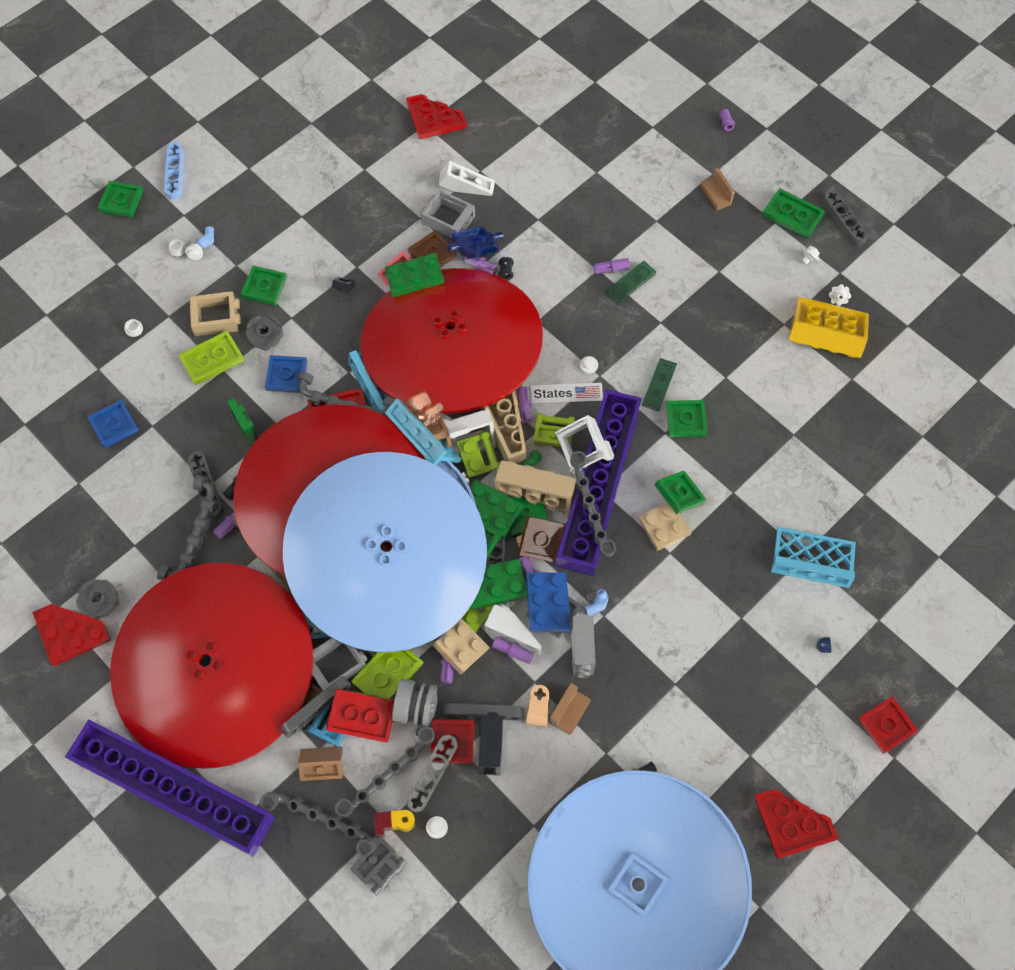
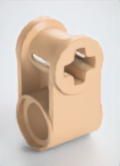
(538, 709)

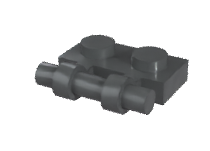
(368, 867)

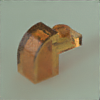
(423, 408)

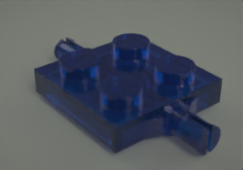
(475, 242)

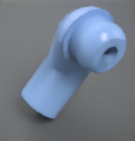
(207, 239)
(599, 603)

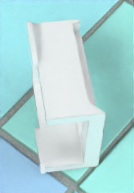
(471, 422)
(603, 447)

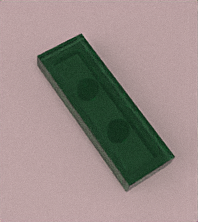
(630, 282)
(659, 384)

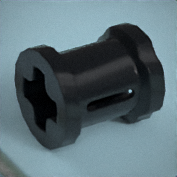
(506, 268)

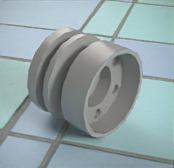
(414, 703)

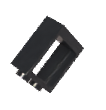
(490, 744)

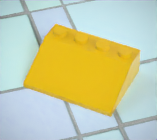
(829, 327)

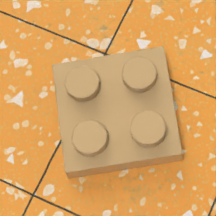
(664, 526)
(461, 646)

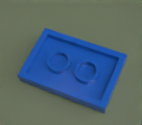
(548, 602)

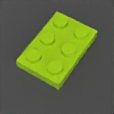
(211, 358)
(385, 672)

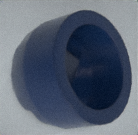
(824, 645)

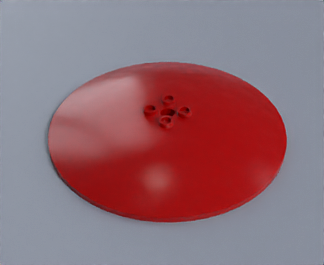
(462, 368)
(292, 457)
(247, 691)

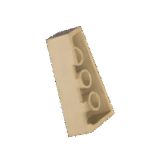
(508, 428)
(536, 486)

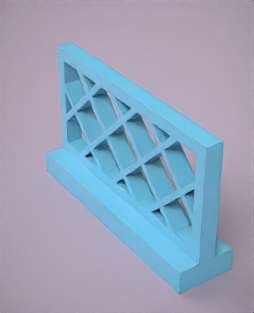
(369, 388)
(419, 435)
(813, 569)

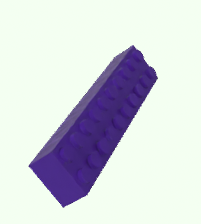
(616, 424)
(171, 787)

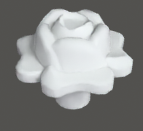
(810, 253)
(840, 295)

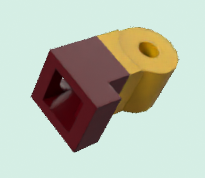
(393, 820)

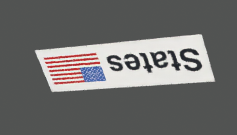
(566, 392)

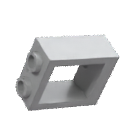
(441, 197)
(583, 646)
(328, 647)

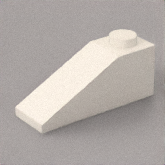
(465, 180)
(508, 627)

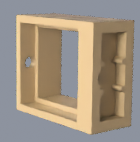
(217, 326)

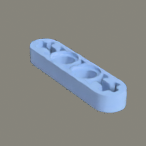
(174, 170)

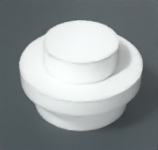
(176, 247)
(194, 252)
(133, 328)
(588, 365)
(436, 827)

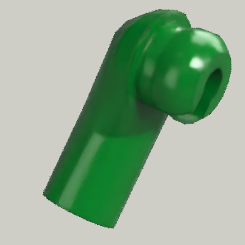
(534, 459)

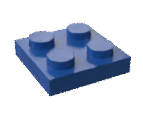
(283, 373)
(113, 423)

